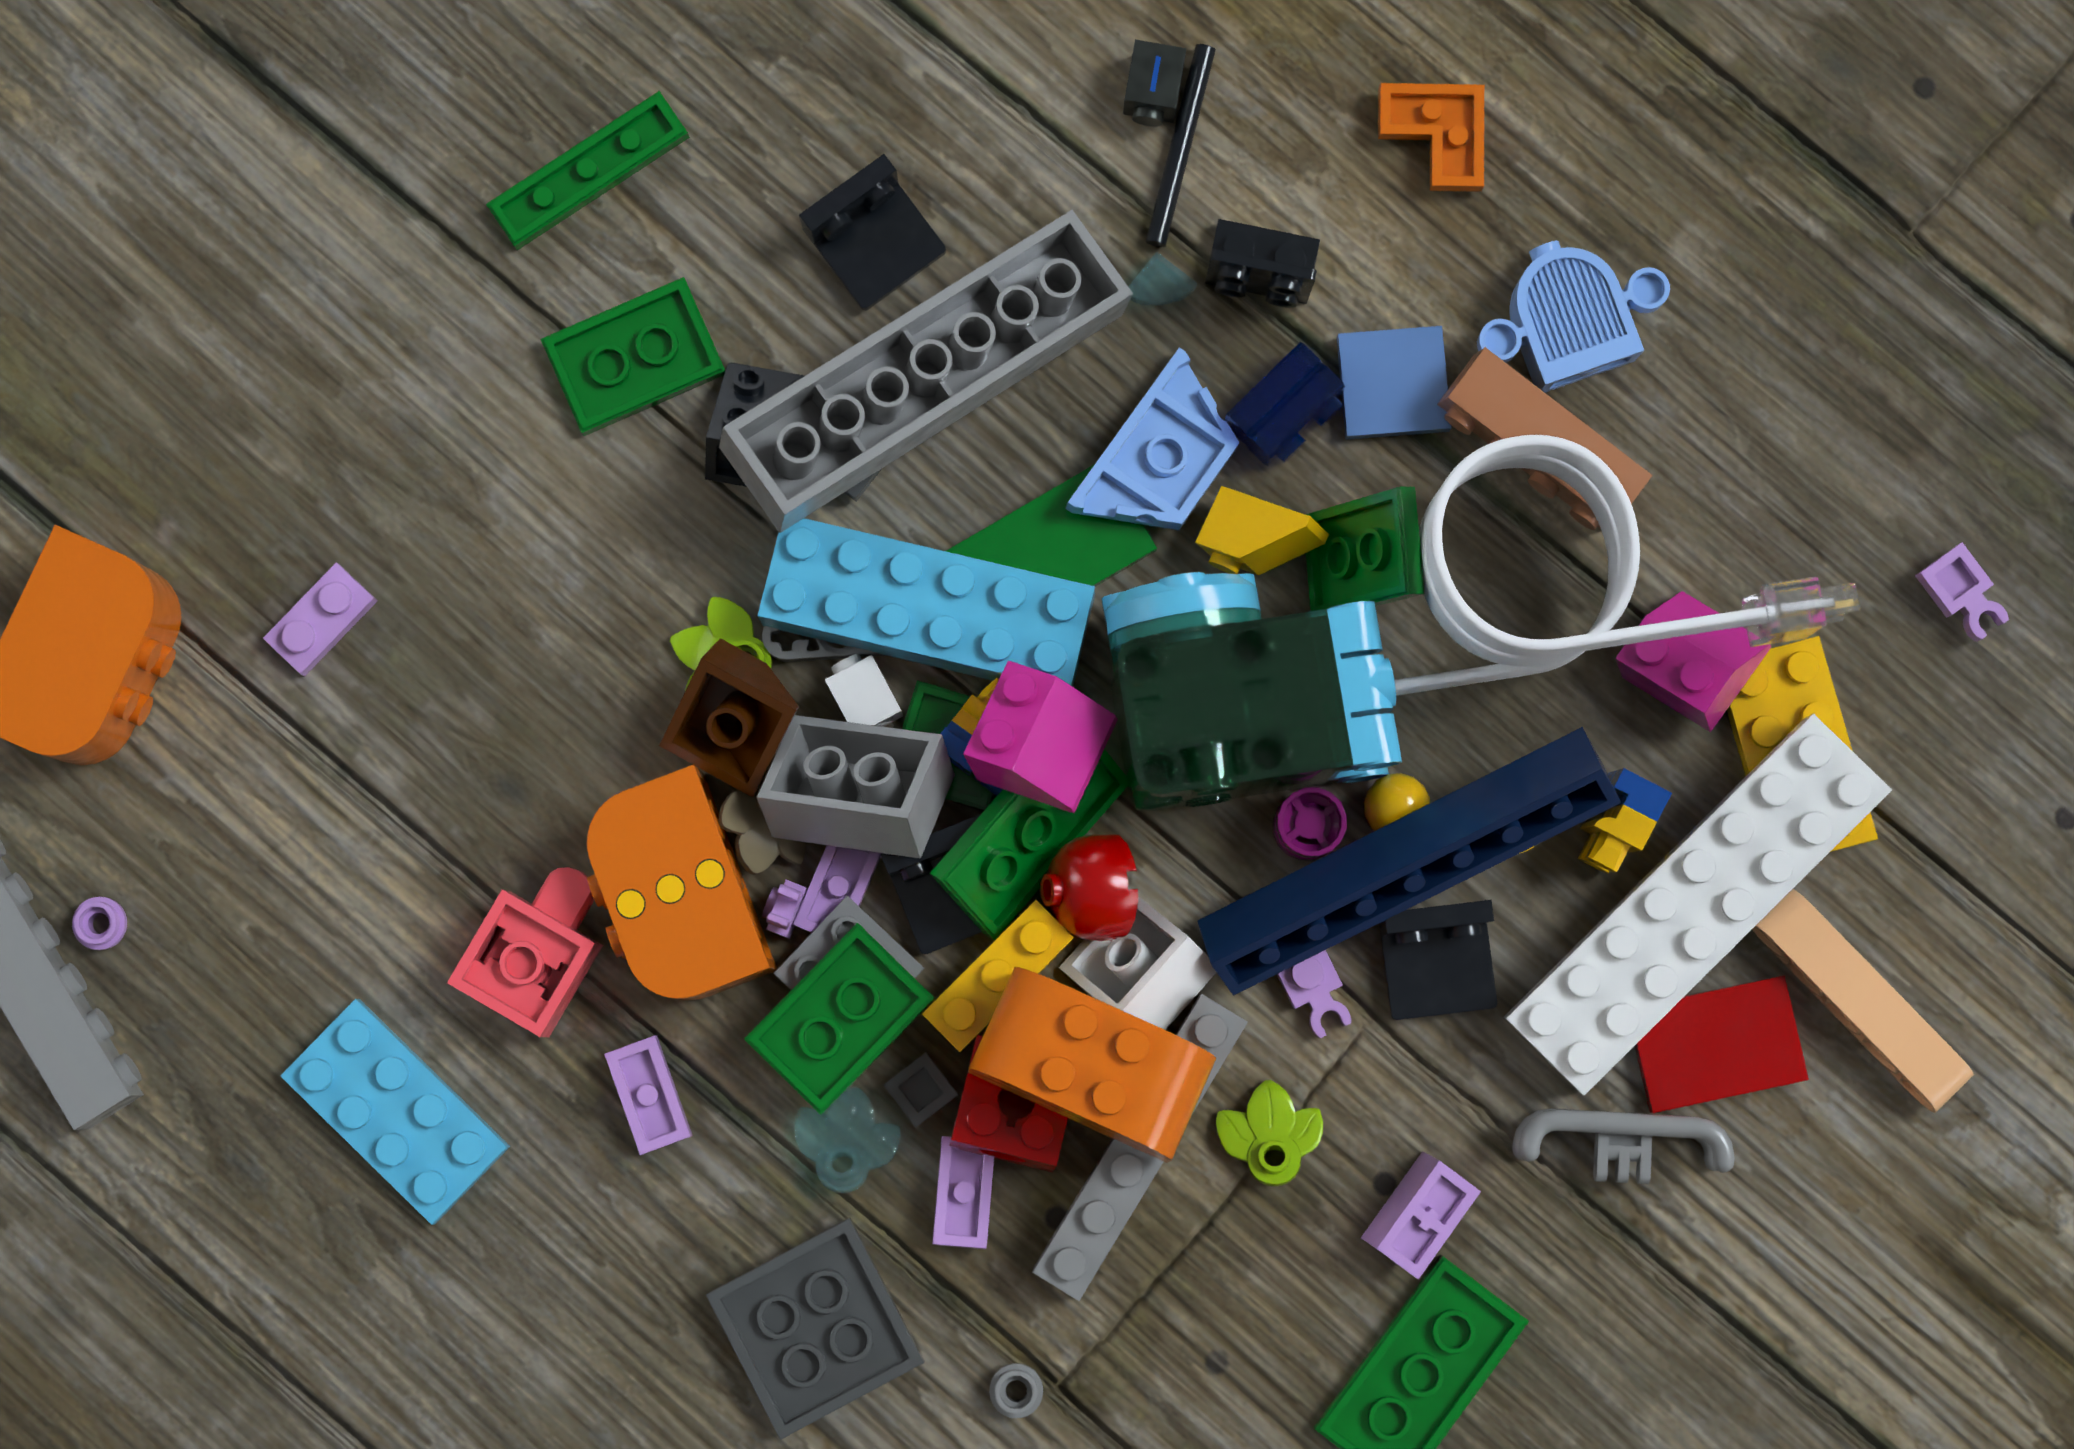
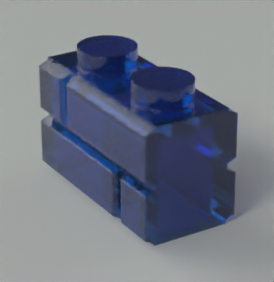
(1285, 404)

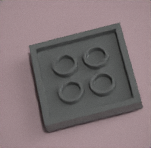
(815, 1328)

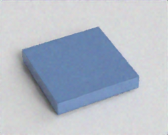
(1393, 382)

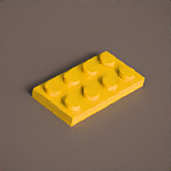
(1778, 695)

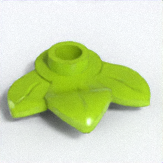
(726, 622)
(1270, 1126)

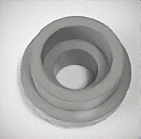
(1008, 1406)

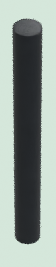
(1180, 145)

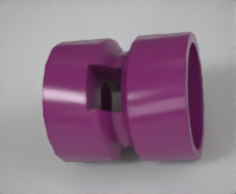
(1309, 823)

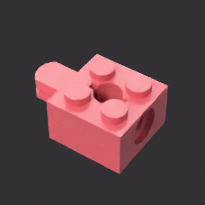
(531, 955)

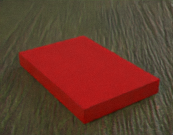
(1722, 1046)

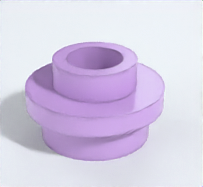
(83, 923)

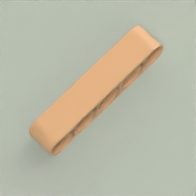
(1863, 1001)

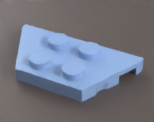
(1160, 455)

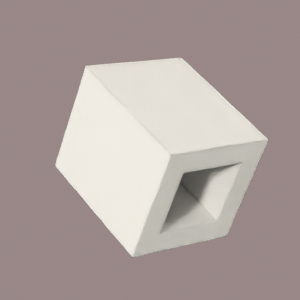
(863, 692)

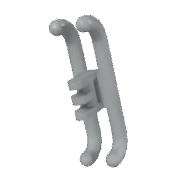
(1624, 1138)

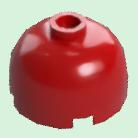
(1090, 887)

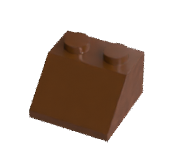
(731, 717)

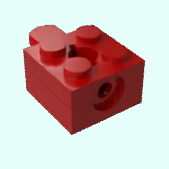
(1006, 1125)

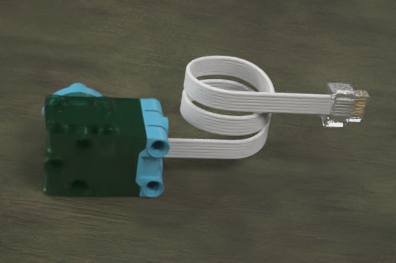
(1258, 706)

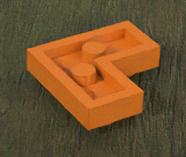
(1447, 117)

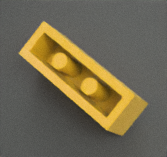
(973, 997)

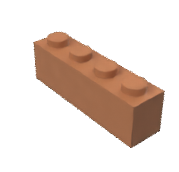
(1504, 404)

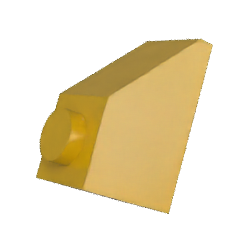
(1255, 533)

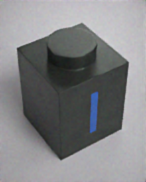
(1154, 83)

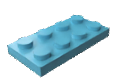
(395, 1111)

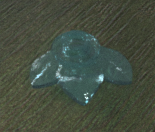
(846, 1132)

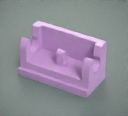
(1420, 1214)

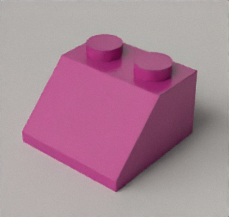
(1695, 671)
(1039, 738)

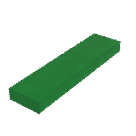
(588, 170)

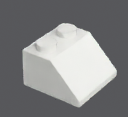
(1146, 972)

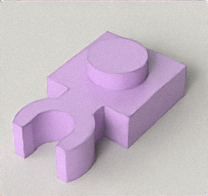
(1957, 584)
(783, 907)
(1311, 983)

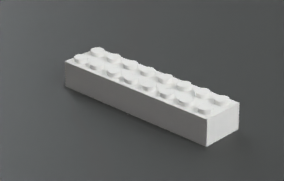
(1697, 903)

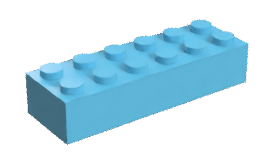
(923, 603)

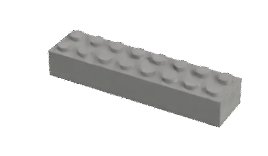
(924, 371)

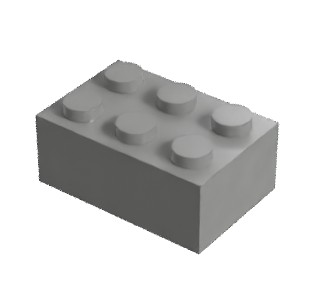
(856, 786)

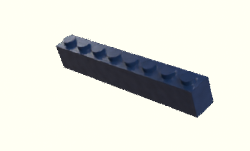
(1408, 861)

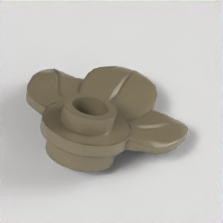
(754, 842)

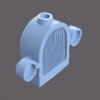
(1573, 316)

